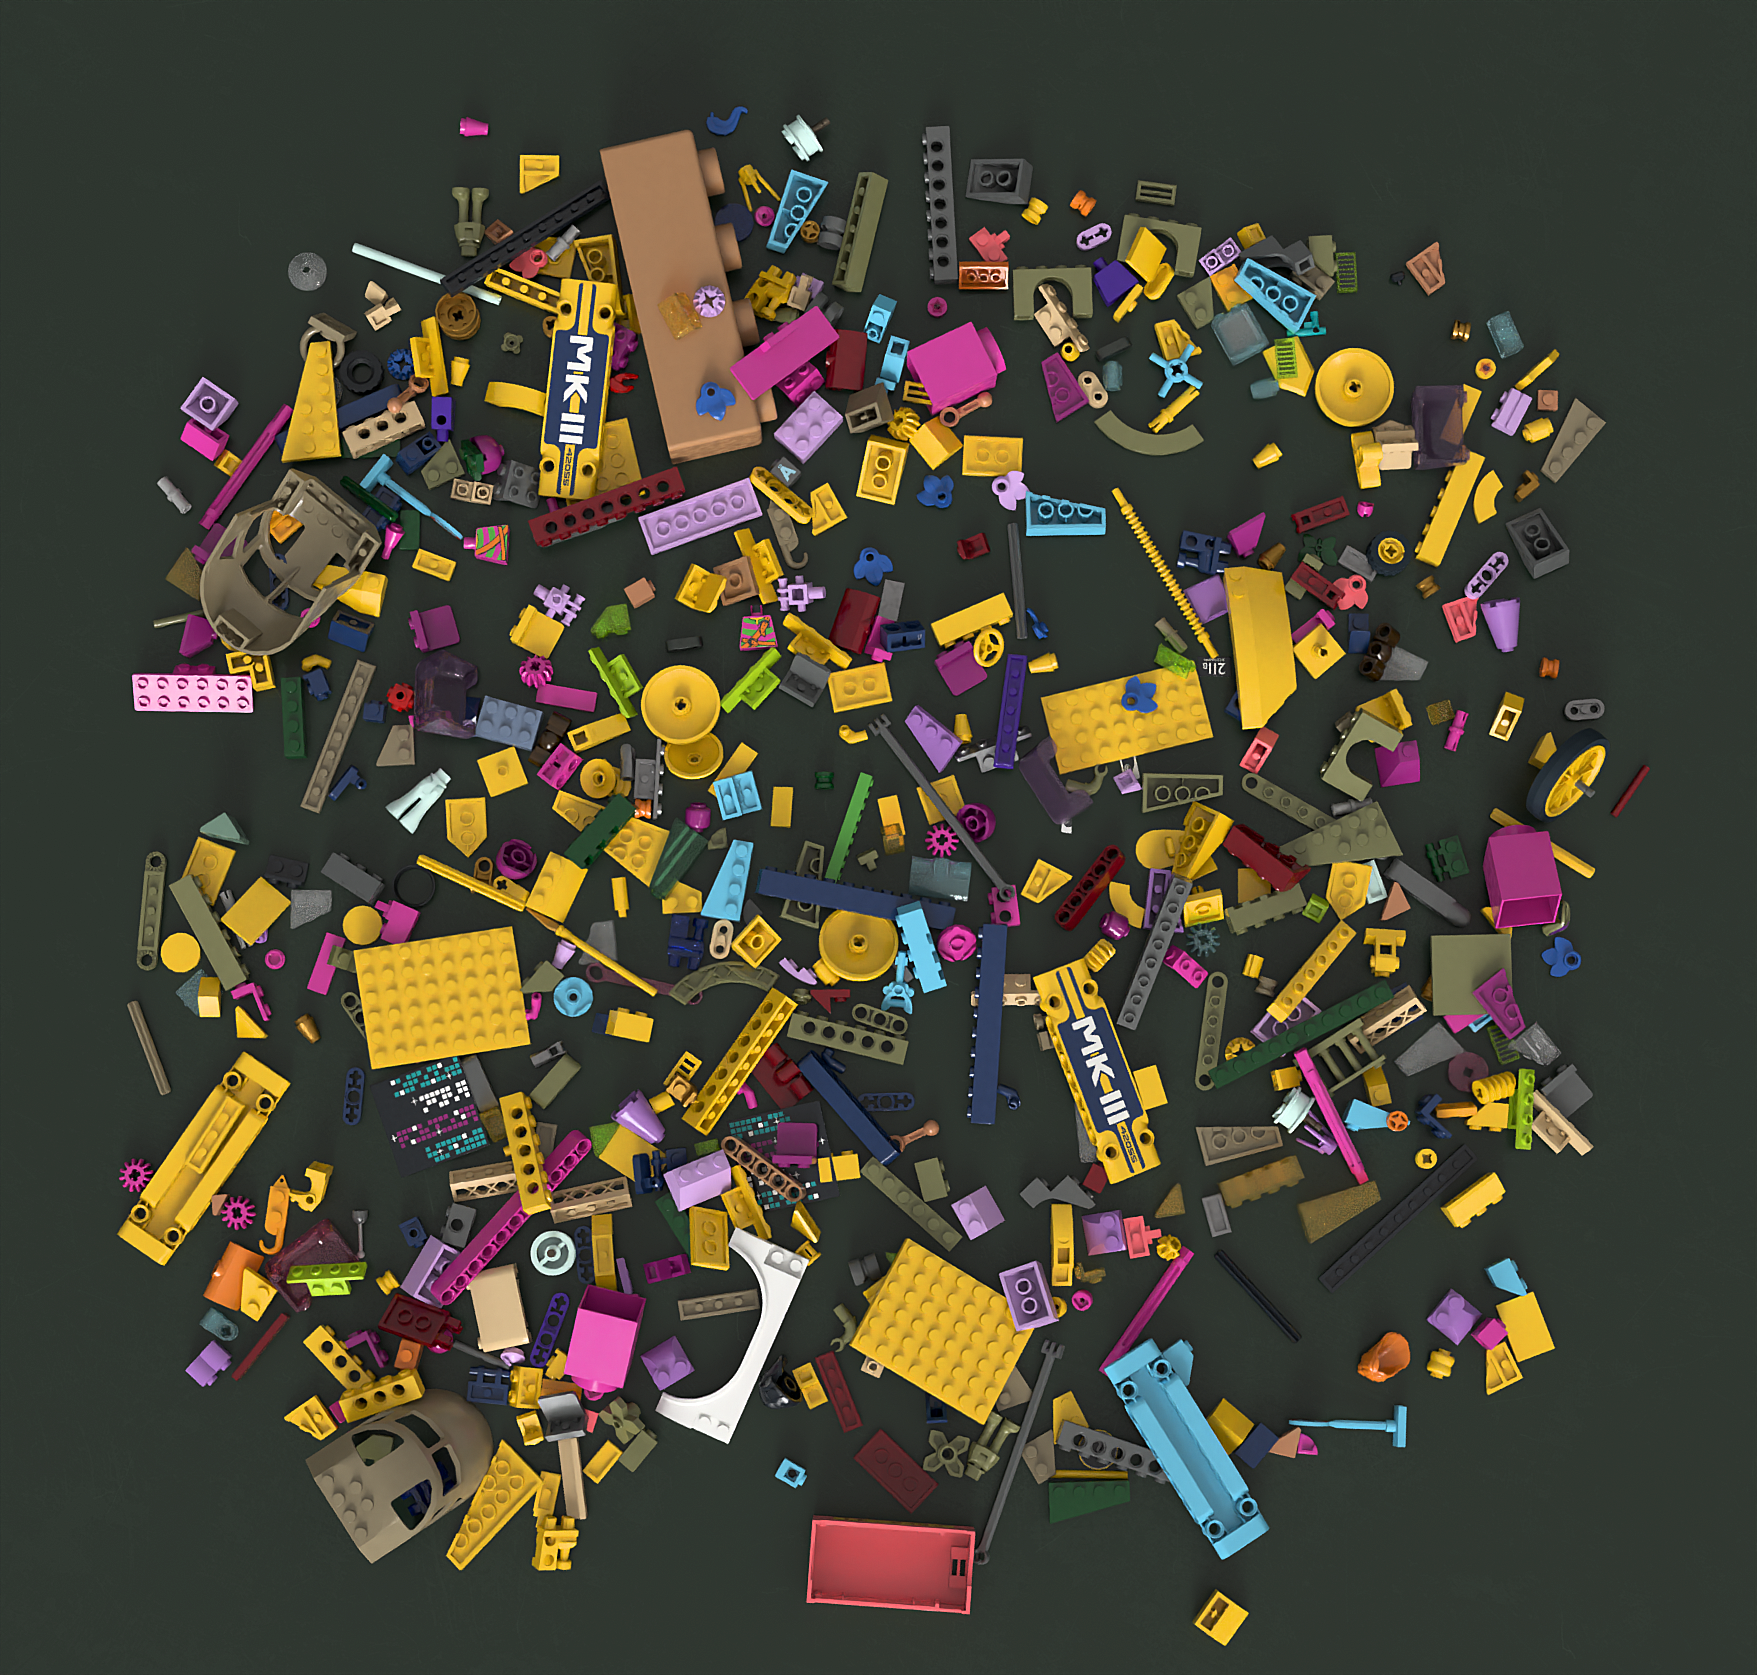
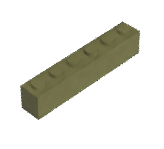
(860, 232)
(209, 931)
(911, 1204)

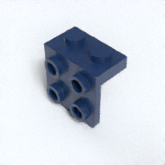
(1427, 1104)

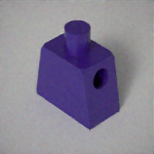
(1112, 280)
(442, 408)

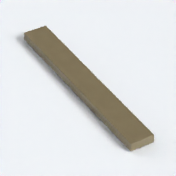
(338, 736)

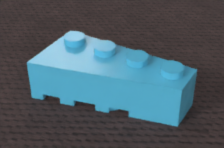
(795, 206)
(1275, 293)
(1060, 517)
(921, 946)

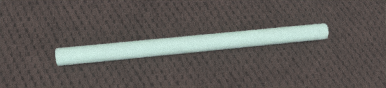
(421, 271)

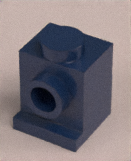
(318, 684)
(375, 711)
(416, 1224)

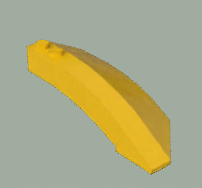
(1259, 642)

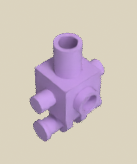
(798, 593)
(558, 601)

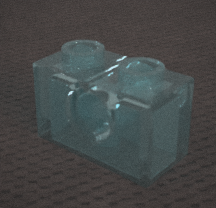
(1505, 334)

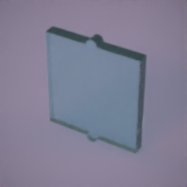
(189, 991)

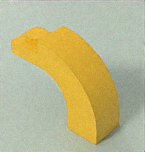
(516, 396)

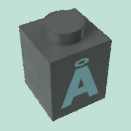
(785, 472)

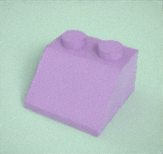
(209, 404)
(977, 1212)

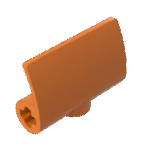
(227, 1275)

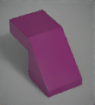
(667, 1268)

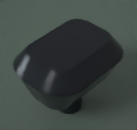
(1397, 277)

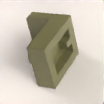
(342, 959)

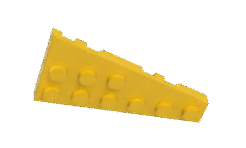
(315, 417)
(500, 1495)

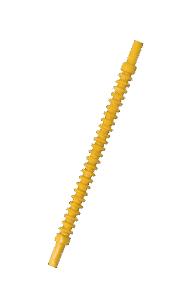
(1203, 637)

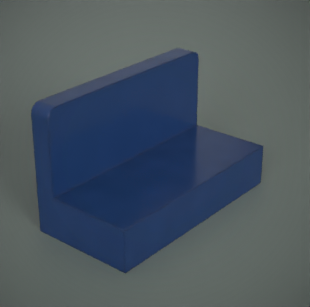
(350, 630)
(1257, 1445)

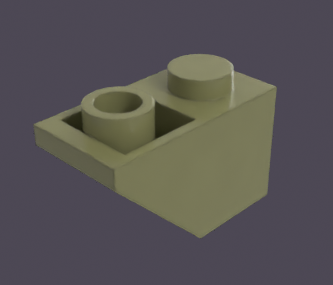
(1322, 251)
(544, 979)
(376, 1447)

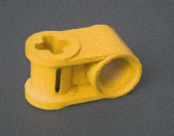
(512, 888)
(801, 1251)

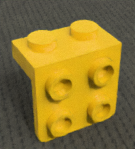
(701, 589)
(536, 632)
(1390, 709)

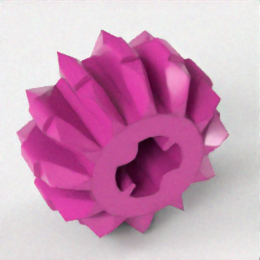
(536, 671)
(936, 836)
(131, 1170)
(231, 1212)

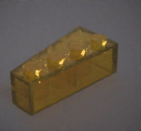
(1260, 1180)
(1332, 1210)

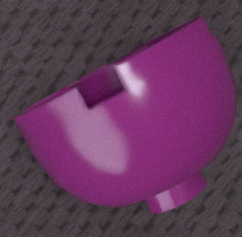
(491, 452)
(977, 820)
(515, 859)

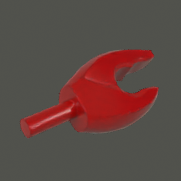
(616, 382)

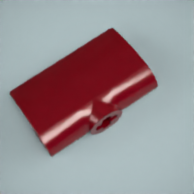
(846, 361)
(854, 620)
(781, 1077)

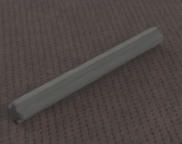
(1017, 581)

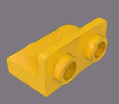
(525, 1387)

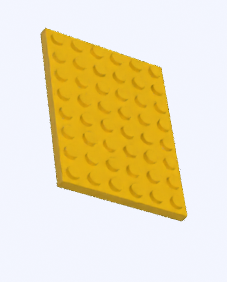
(441, 997)
(942, 1331)

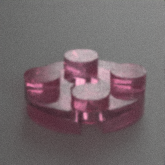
(1457, 1067)

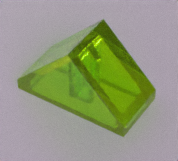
(602, 1135)

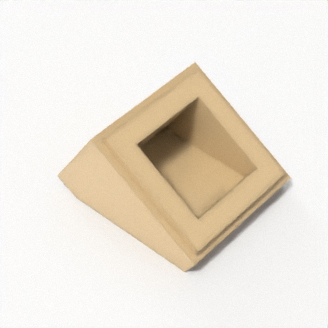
(375, 293)

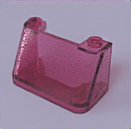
(317, 1246)

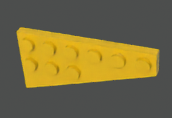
(634, 847)

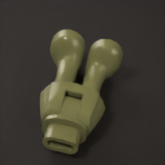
(469, 233)
(983, 1458)

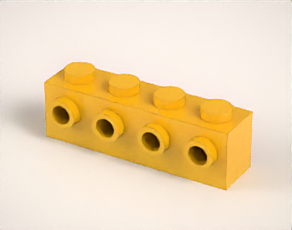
(972, 620)

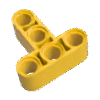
(1367, 458)

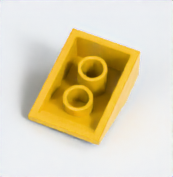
(882, 469)

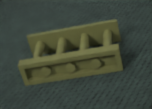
(1339, 1039)

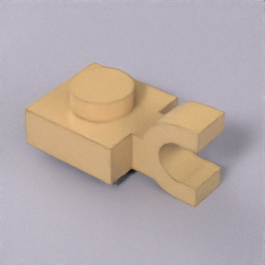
(800, 296)
(379, 315)

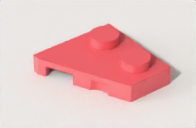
(1461, 618)

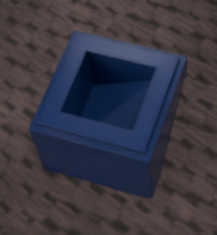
(600, 1024)

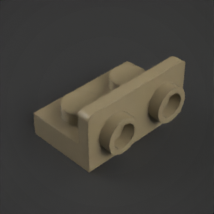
(1313, 281)

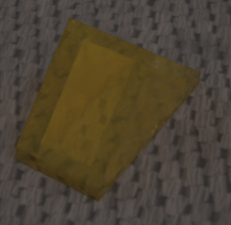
(892, 839)
(494, 1123)
(1172, 1204)

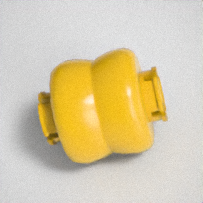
(1440, 1363)

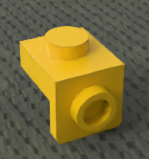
(530, 1428)

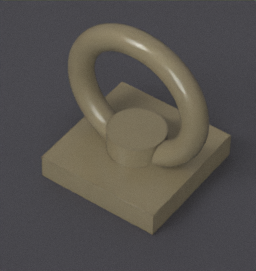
(330, 329)

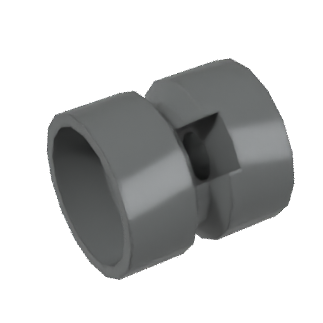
(832, 230)
(864, 1269)

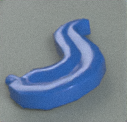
(726, 127)

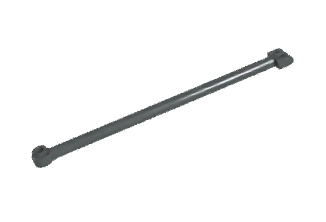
(941, 806)
(1018, 1448)

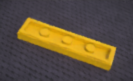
(214, 1134)

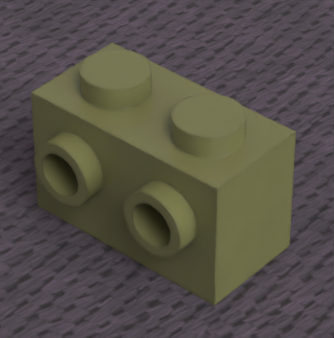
(931, 1179)

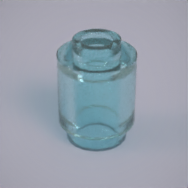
(1112, 376)
(1264, 388)

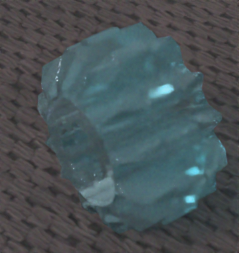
(1197, 943)

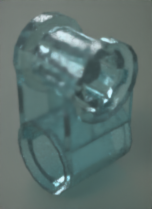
(216, 1323)

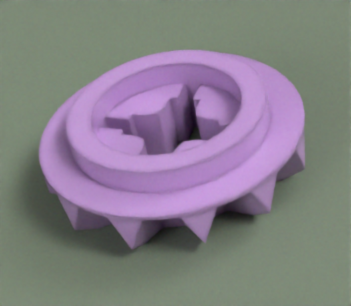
(705, 309)

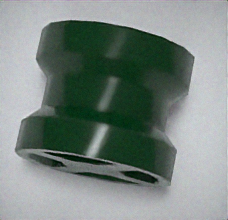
(824, 780)

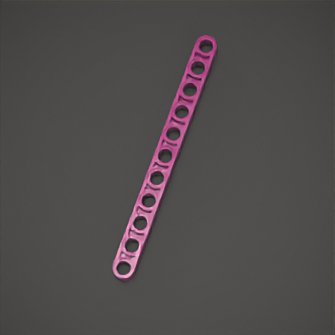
(506, 1222)

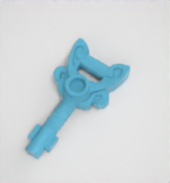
(898, 987)

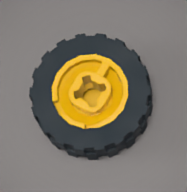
(1389, 553)

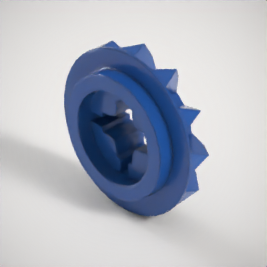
(394, 368)

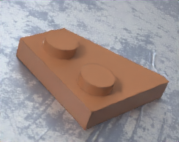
(1428, 269)

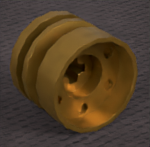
(454, 307)

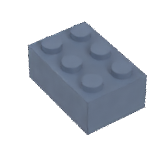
(509, 723)

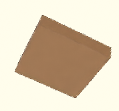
(740, 580)

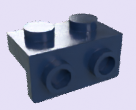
(389, 499)

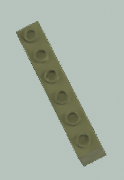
(896, 1055)

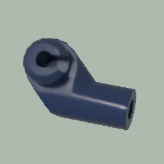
(831, 1062)
(1011, 1096)

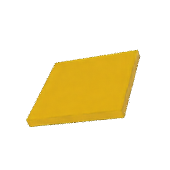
(618, 460)

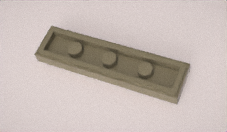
(718, 1304)

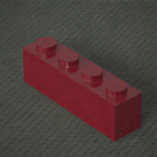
(1264, 858)

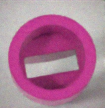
(1365, 508)

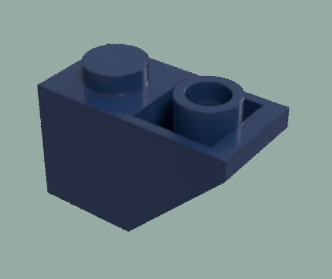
(417, 453)

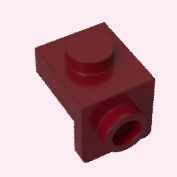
(973, 546)

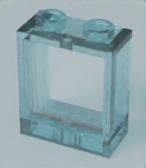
(1239, 333)

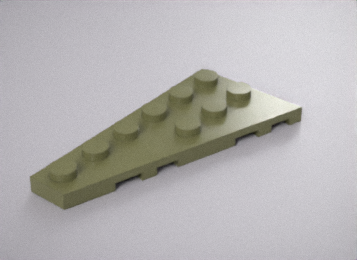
(1348, 839)

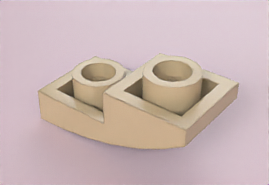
(471, 491)

